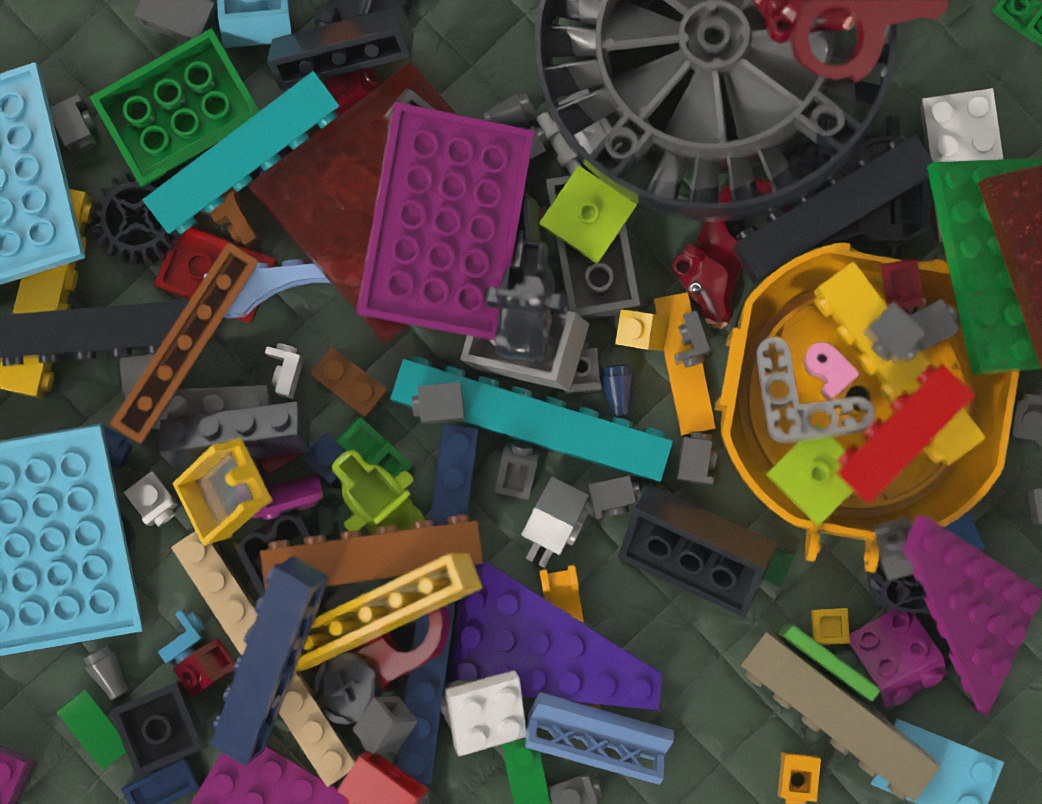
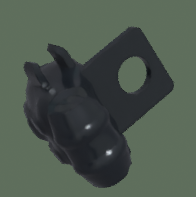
(526, 304)

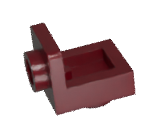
(351, 87)
(902, 285)

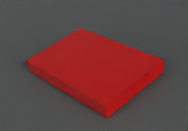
(192, 258)

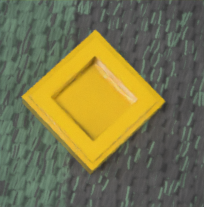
(830, 626)

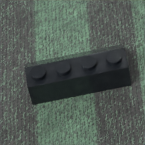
(697, 550)

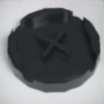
(346, 687)

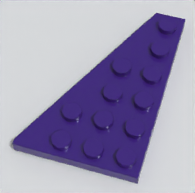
(549, 649)

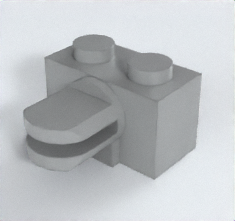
(555, 519)

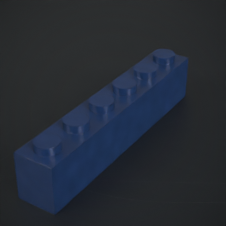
(268, 659)

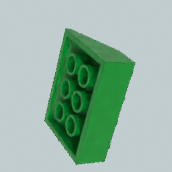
(175, 107)

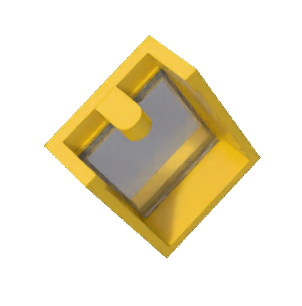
(221, 491)

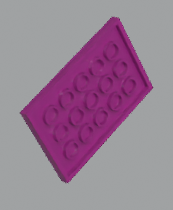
(444, 220)

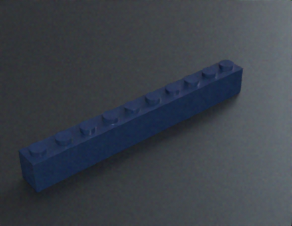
(428, 682)

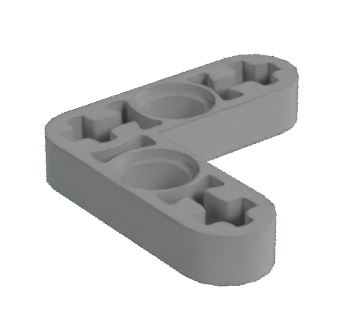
(801, 414)

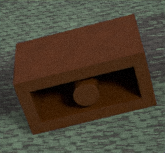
(349, 383)

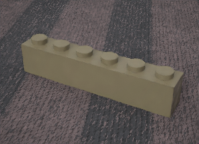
(841, 715)

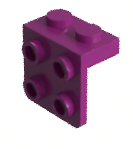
(294, 493)
(898, 656)

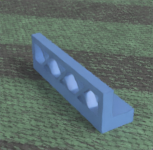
(598, 730)

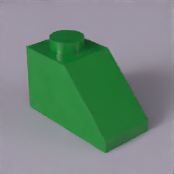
(525, 773)

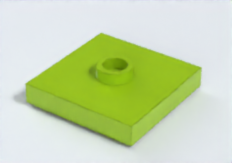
(587, 214)
(810, 477)

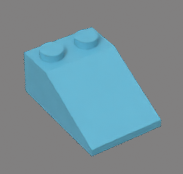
(252, 21)
(964, 772)

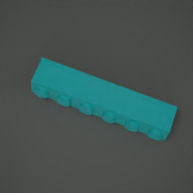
(241, 153)

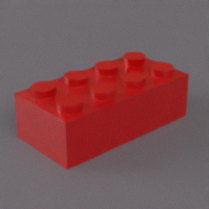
(905, 433)

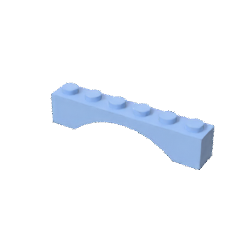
(270, 281)

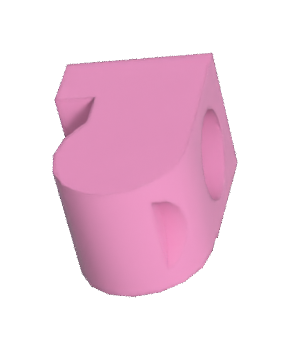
(831, 367)

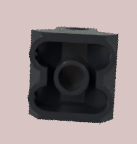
(248, 547)

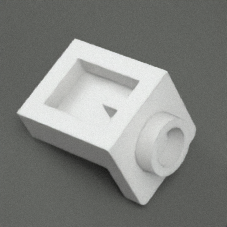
(287, 375)
(152, 500)

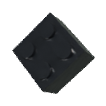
(159, 728)

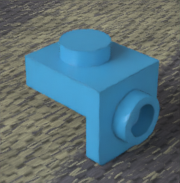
(183, 645)

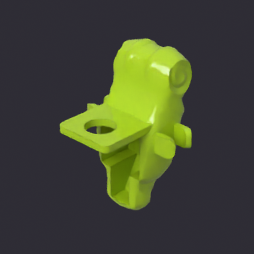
(374, 494)

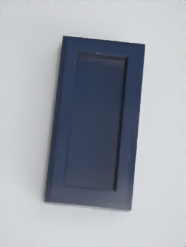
(163, 784)

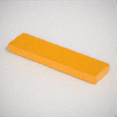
(687, 384)

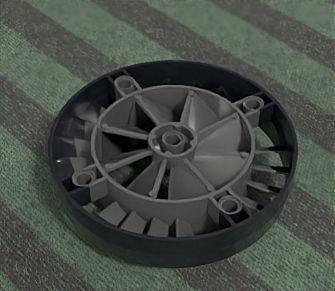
(695, 139)

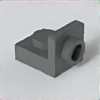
(693, 334)
(1027, 416)
(517, 469)
(576, 791)

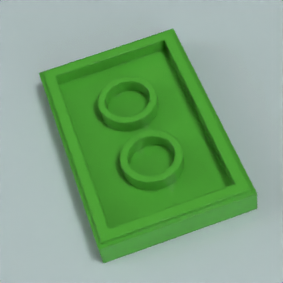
(828, 662)

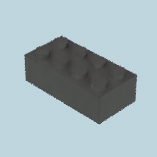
(591, 287)

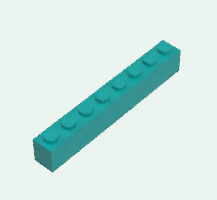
(543, 423)

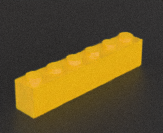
(40, 293)
(854, 308)
(388, 608)

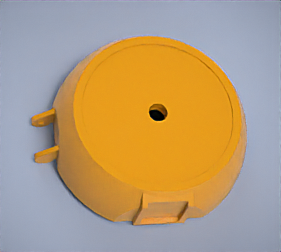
(787, 310)

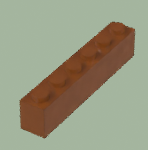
(184, 343)
(380, 555)

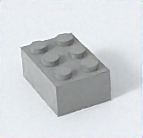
(554, 371)

